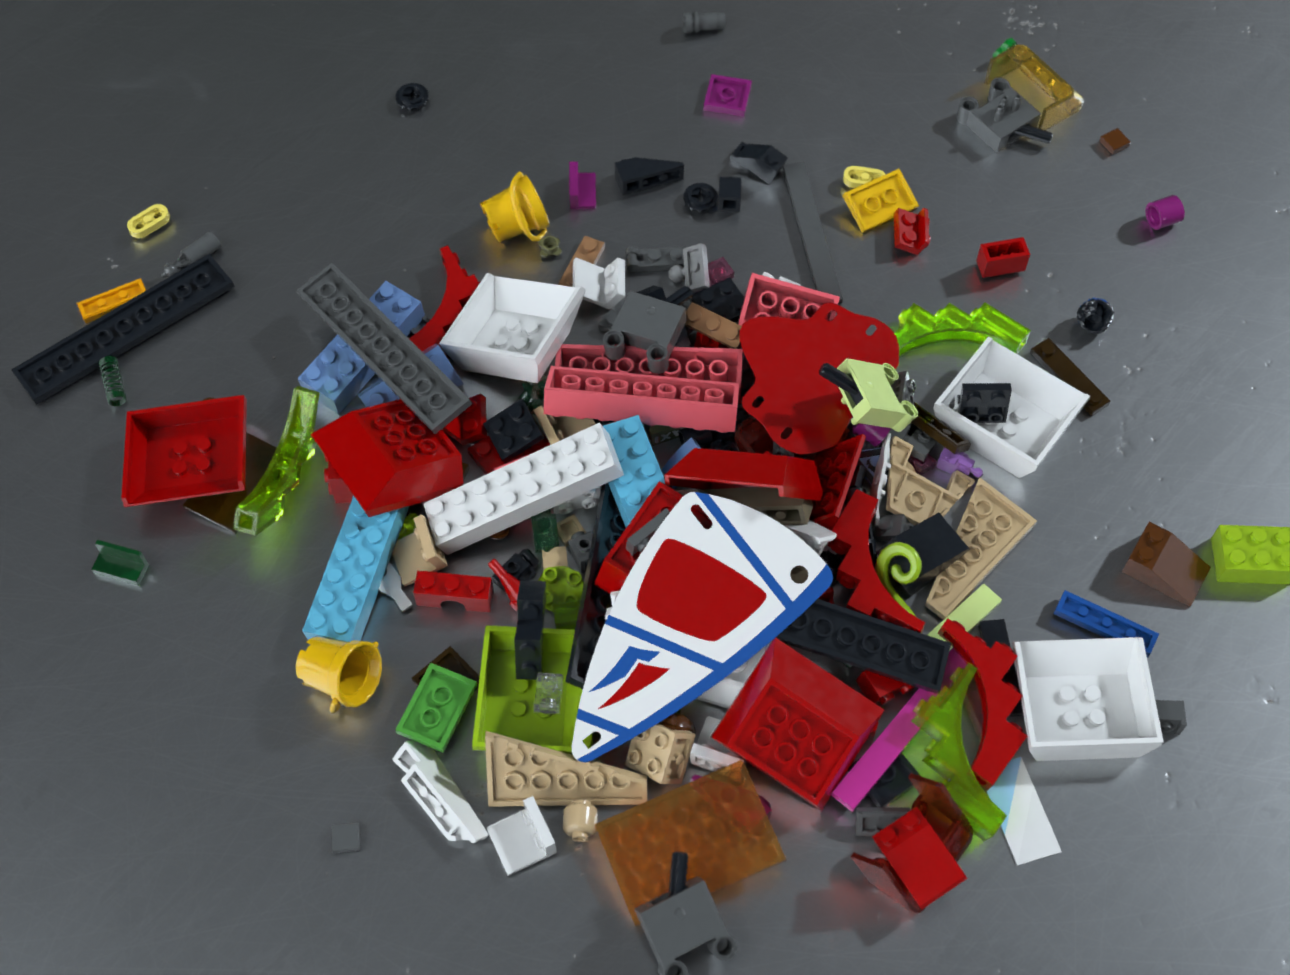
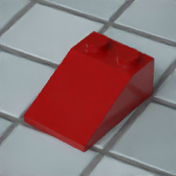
(919, 858)

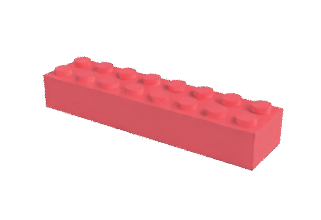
(684, 362)
(654, 398)

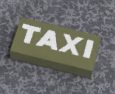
(660, 434)

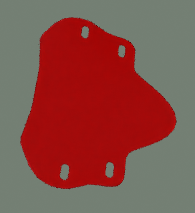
(786, 370)

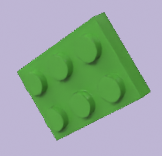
(436, 707)

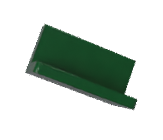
(120, 563)

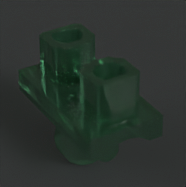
(534, 394)
(545, 531)

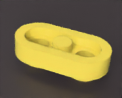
(857, 176)
(148, 221)

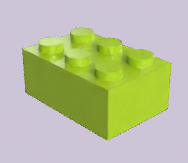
(1252, 554)

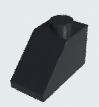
(762, 160)

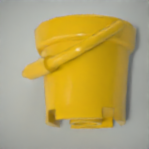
(516, 211)
(341, 670)

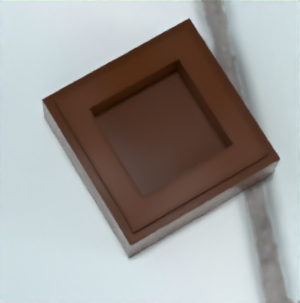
(1115, 141)

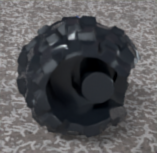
(1095, 315)

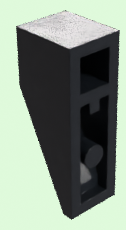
(644, 173)

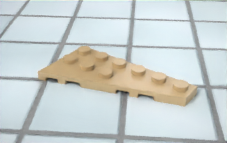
(554, 777)

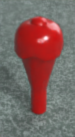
(509, 582)

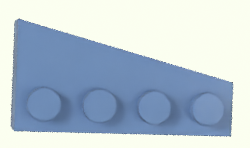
(381, 393)

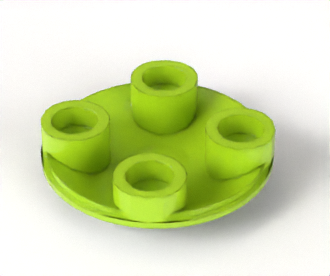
(562, 585)

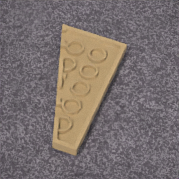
(991, 530)

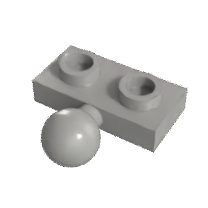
(694, 270)

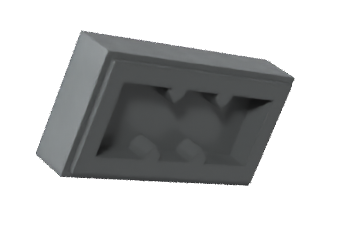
(922, 444)
(874, 819)

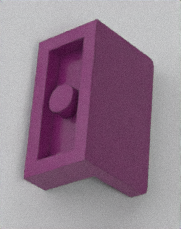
(581, 188)

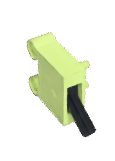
(869, 393)

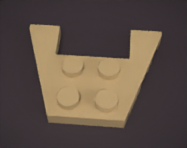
(915, 495)

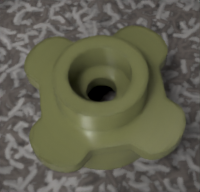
(550, 241)

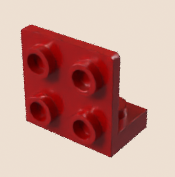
(469, 424)

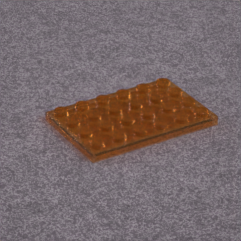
(710, 819)

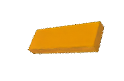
(103, 303)

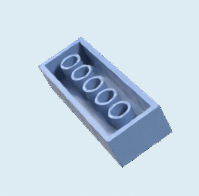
(339, 371)

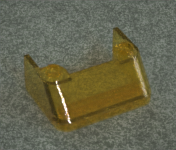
(1066, 98)

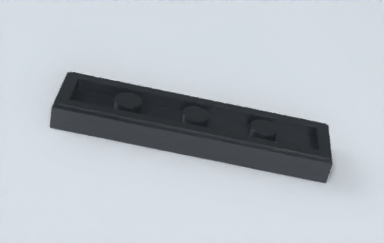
(996, 631)

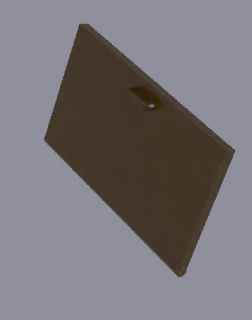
(222, 507)

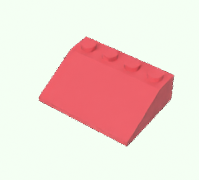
(782, 299)

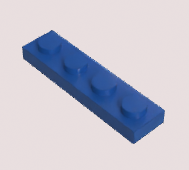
(1102, 620)

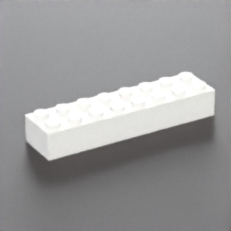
(523, 489)

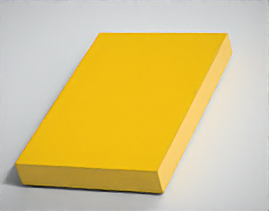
(879, 199)

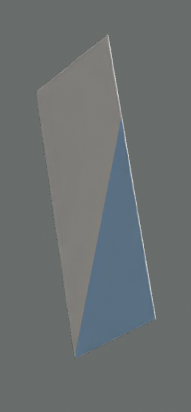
(1026, 821)

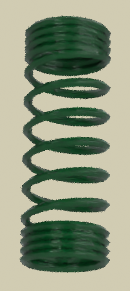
(111, 393)

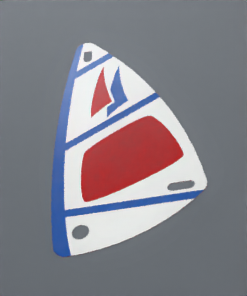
(692, 616)

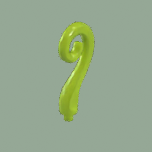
(882, 567)

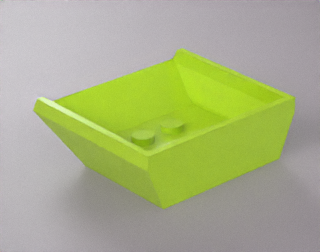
(507, 703)

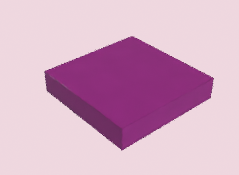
(727, 95)

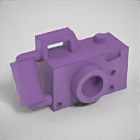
(951, 462)

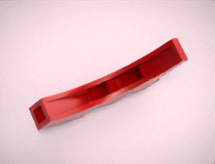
(457, 293)
(857, 567)
(998, 698)

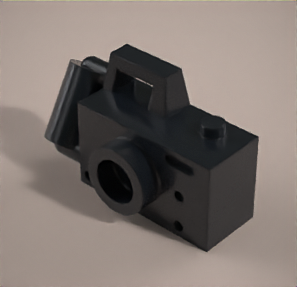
(519, 567)

